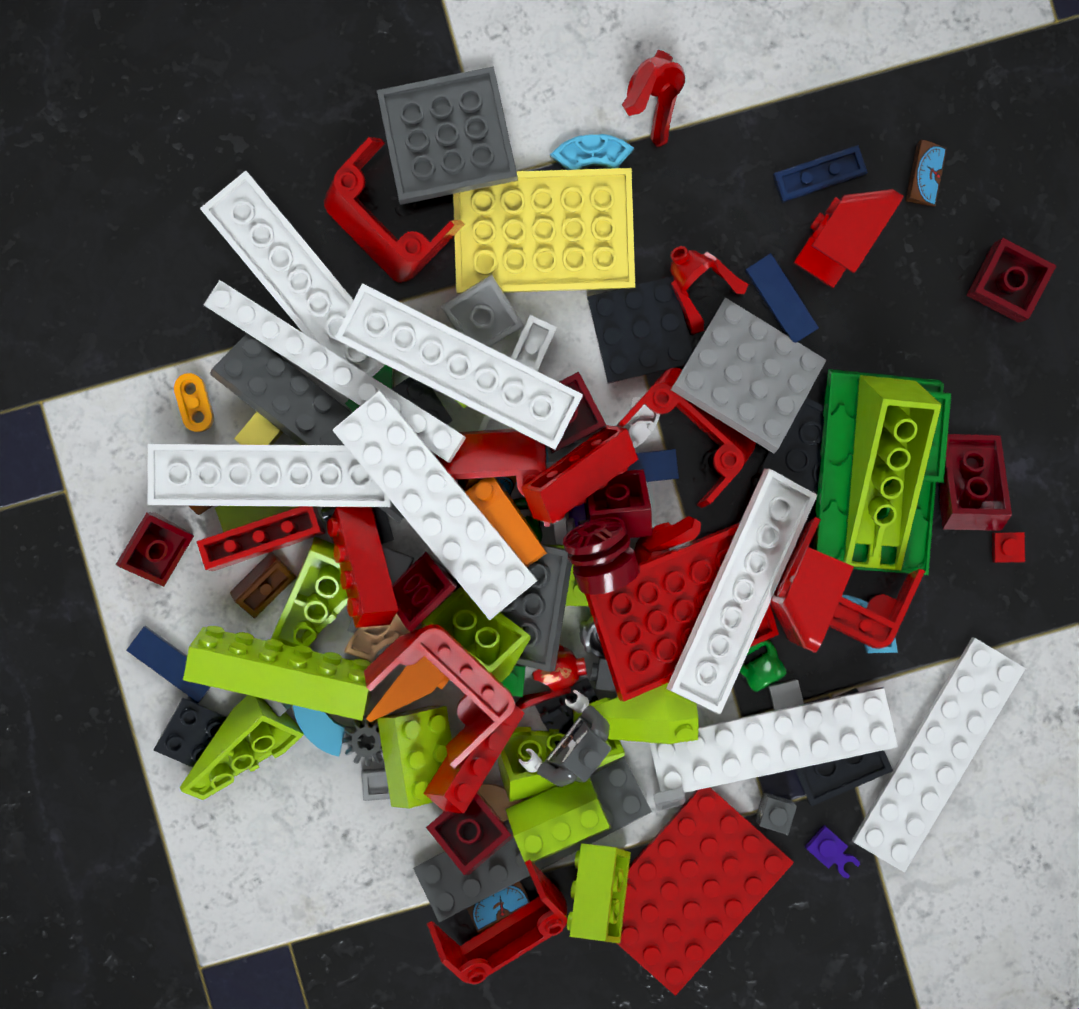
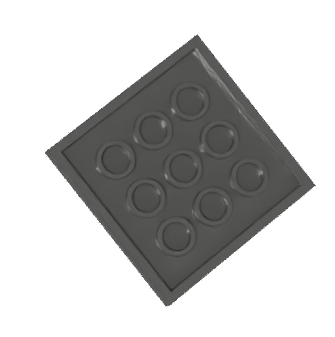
(447, 135)
(542, 609)

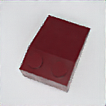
(974, 484)
(421, 590)

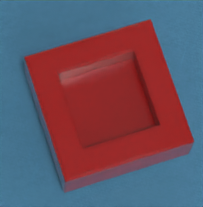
(1008, 547)

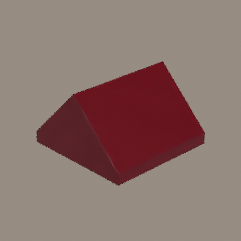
(155, 548)

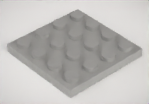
(749, 375)

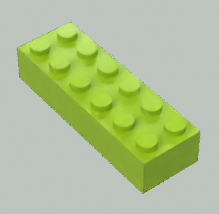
(278, 672)

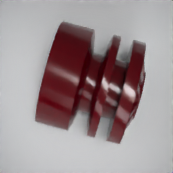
(601, 555)

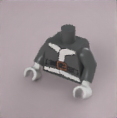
(578, 751)

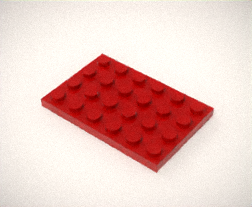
(653, 616)
(695, 887)

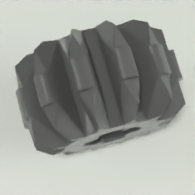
(357, 747)

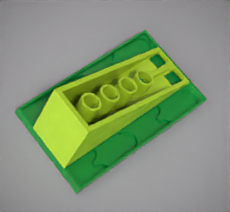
(873, 471)

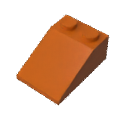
(506, 518)
(410, 685)

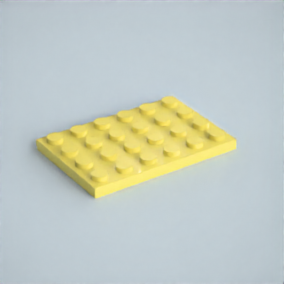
(548, 232)

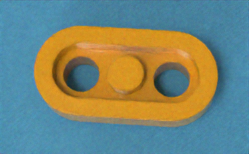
(193, 403)

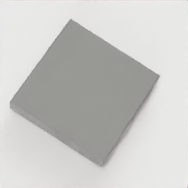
(483, 313)

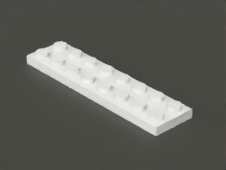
(285, 265)
(458, 366)
(259, 476)
(434, 505)
(742, 591)
(777, 741)
(938, 754)

